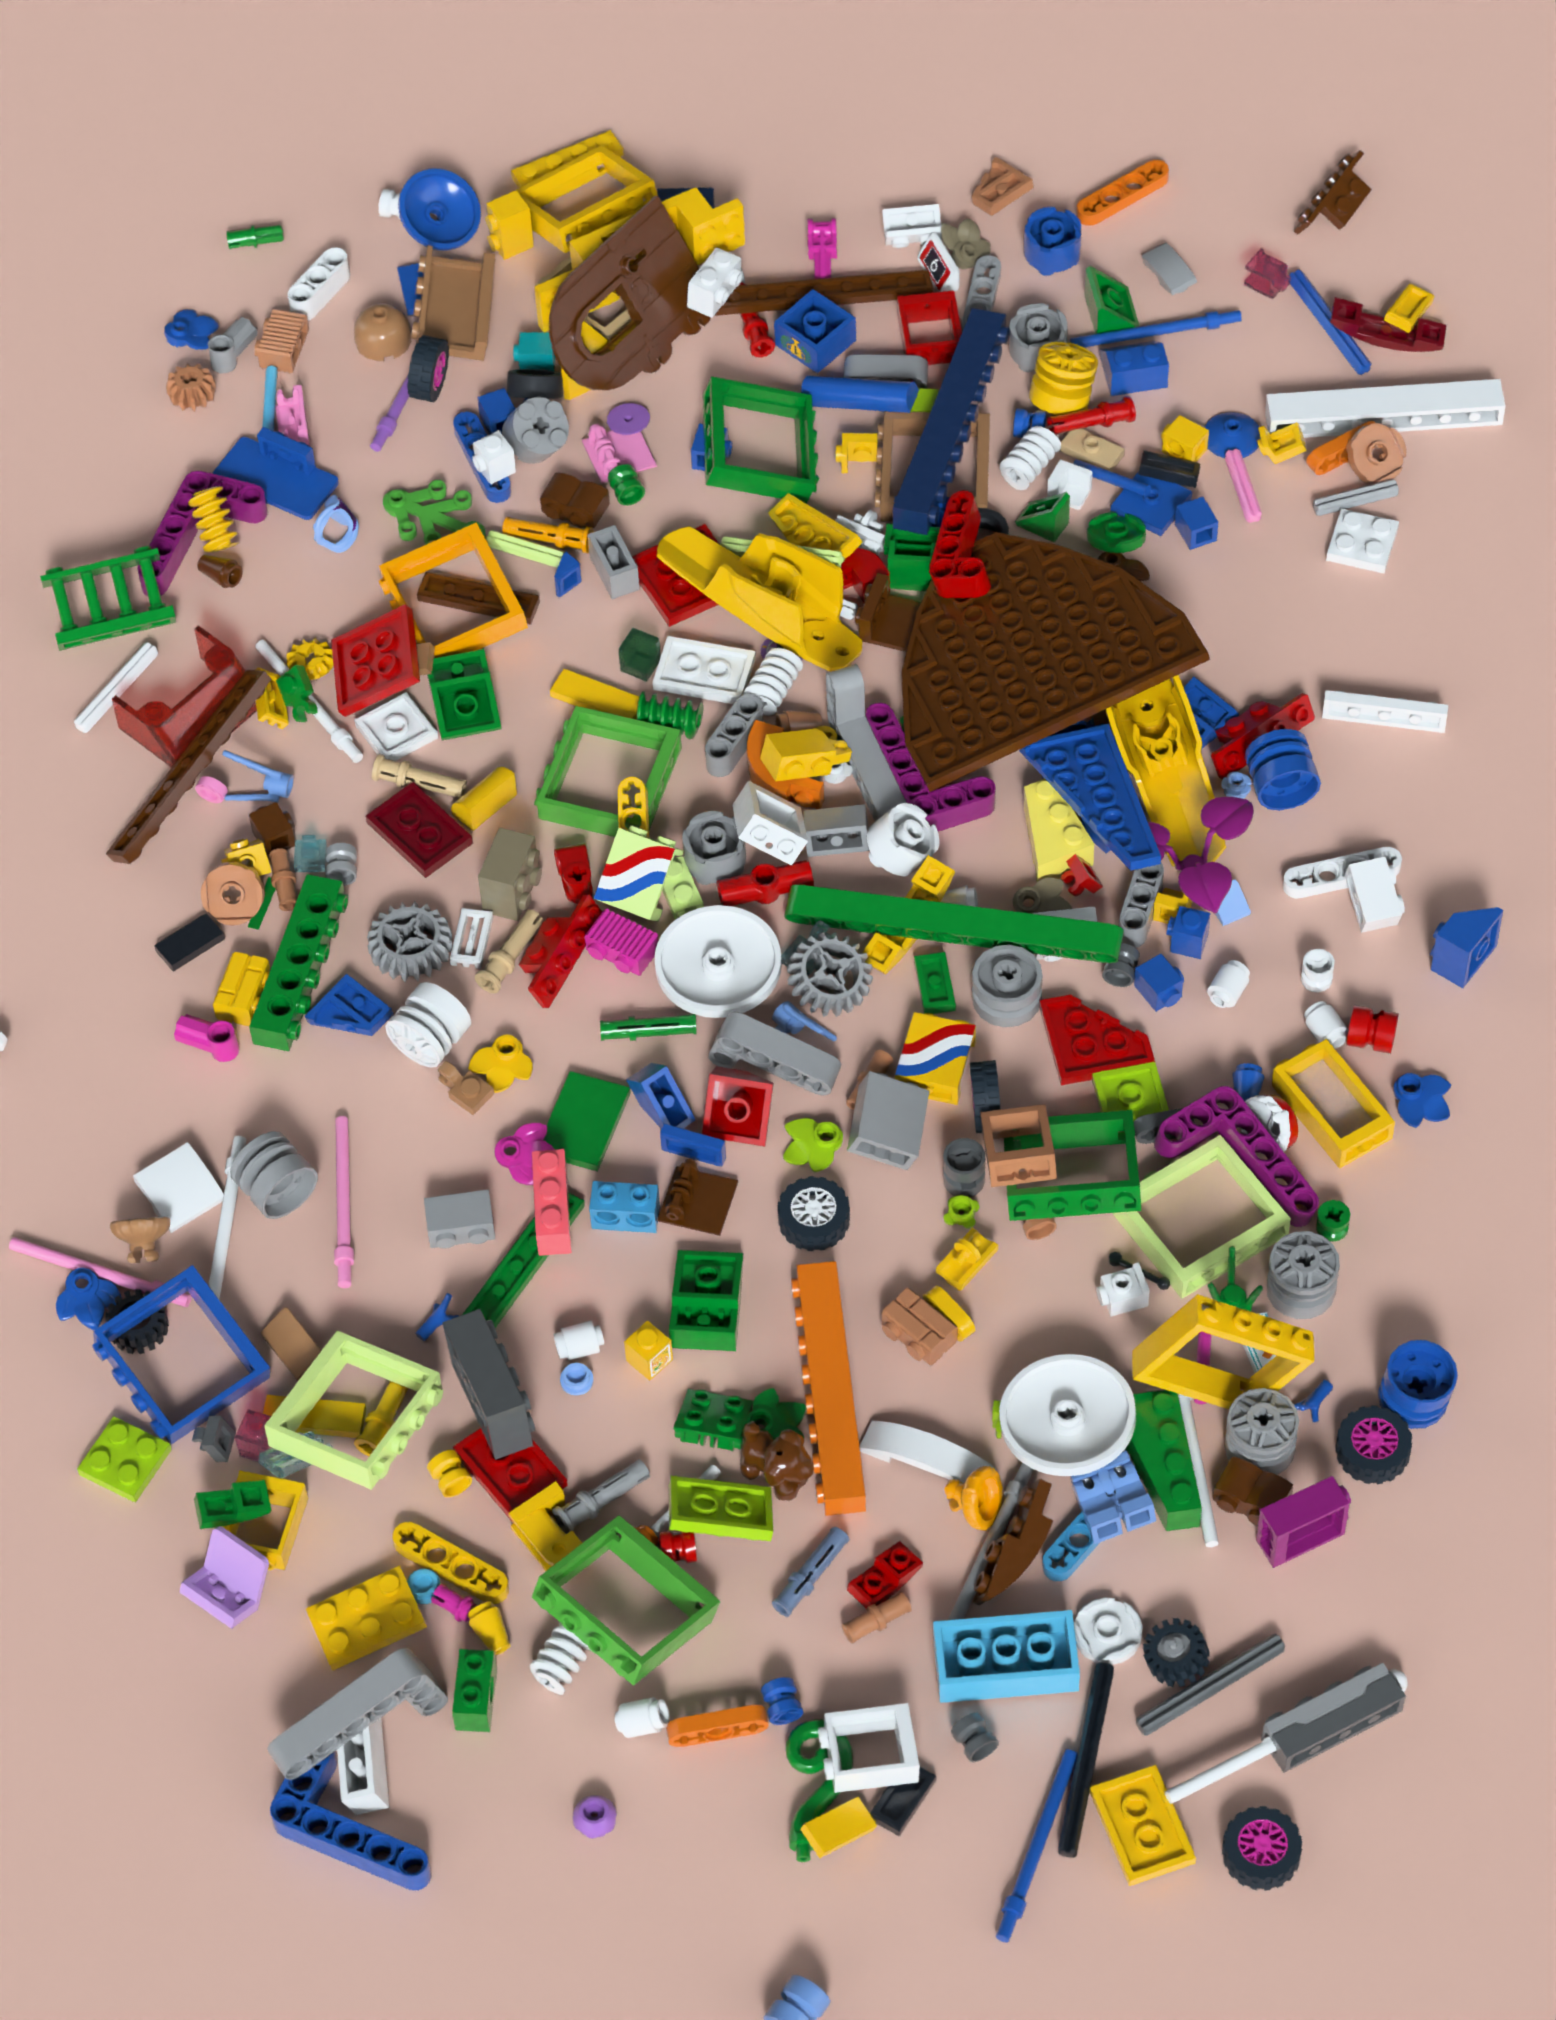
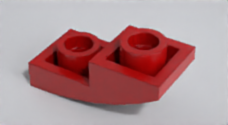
(887, 1575)

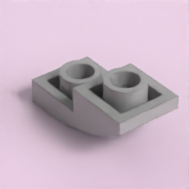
(1169, 268)

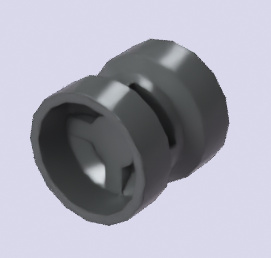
(1122, 972)
(975, 1738)

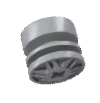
(273, 1175)
(1302, 1275)
(1265, 1446)

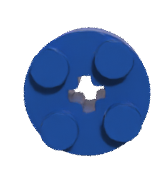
(1052, 240)

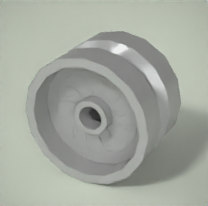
(1007, 985)

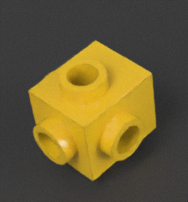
(252, 850)

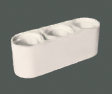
(319, 283)

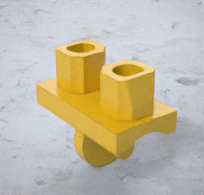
(966, 1259)

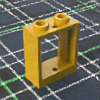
(285, 1494)

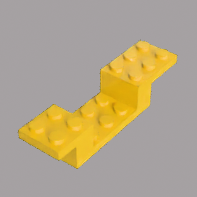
(694, 219)

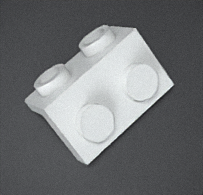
(911, 224)

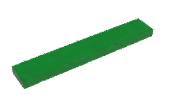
(515, 1271)

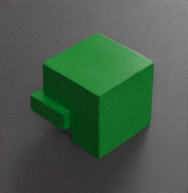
(909, 557)

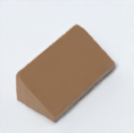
(291, 1343)

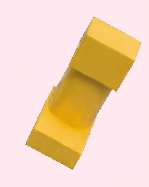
(538, 1529)

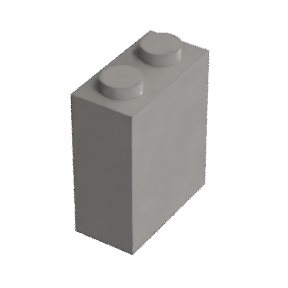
(888, 1120)

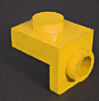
(1281, 443)

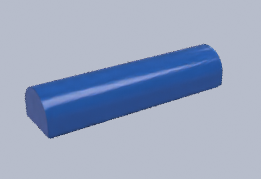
(860, 393)

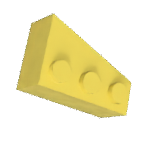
(1053, 831)

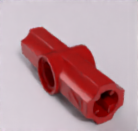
(753, 888)

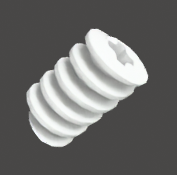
(1029, 457)
(774, 678)
(558, 1658)

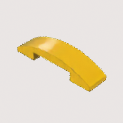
(928, 884)

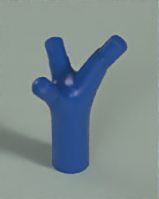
(436, 1318)
(1314, 1399)

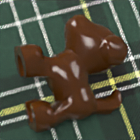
(780, 1459)

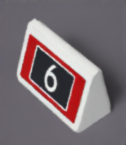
(940, 264)

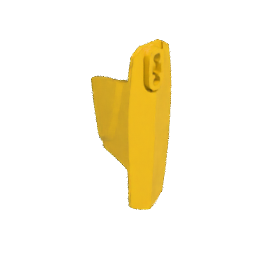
(771, 588)
(1167, 764)

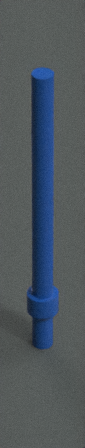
(1211, 320)
(1014, 1904)

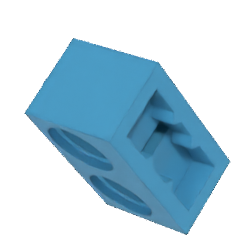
(624, 1207)

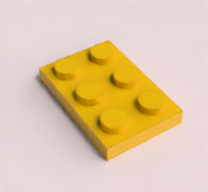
(366, 1618)
(1142, 1825)

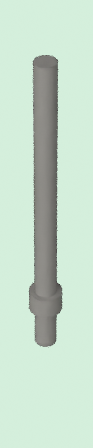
(997, 1530)

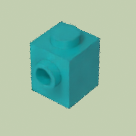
(534, 351)

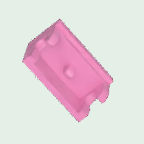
(292, 415)

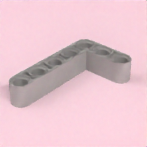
(847, 717)
(354, 1709)

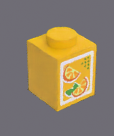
(648, 1350)

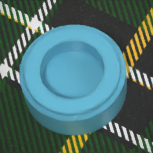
(423, 1584)

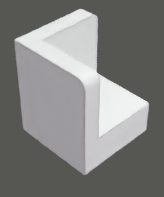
(1070, 479)

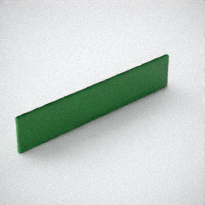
(256, 920)

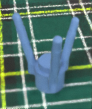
(276, 782)
(792, 1020)

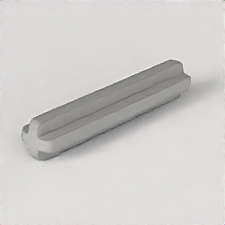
(1355, 497)

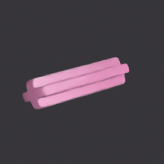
(1243, 485)

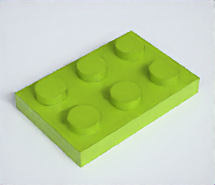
(720, 1508)

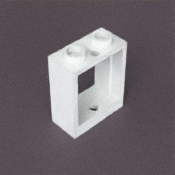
(781, 826)
(868, 1721)

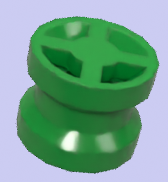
(1330, 1228)

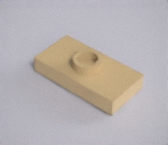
(1092, 449)

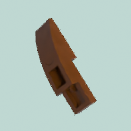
(1016, 1550)

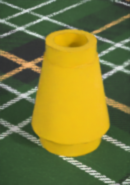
(489, 1627)

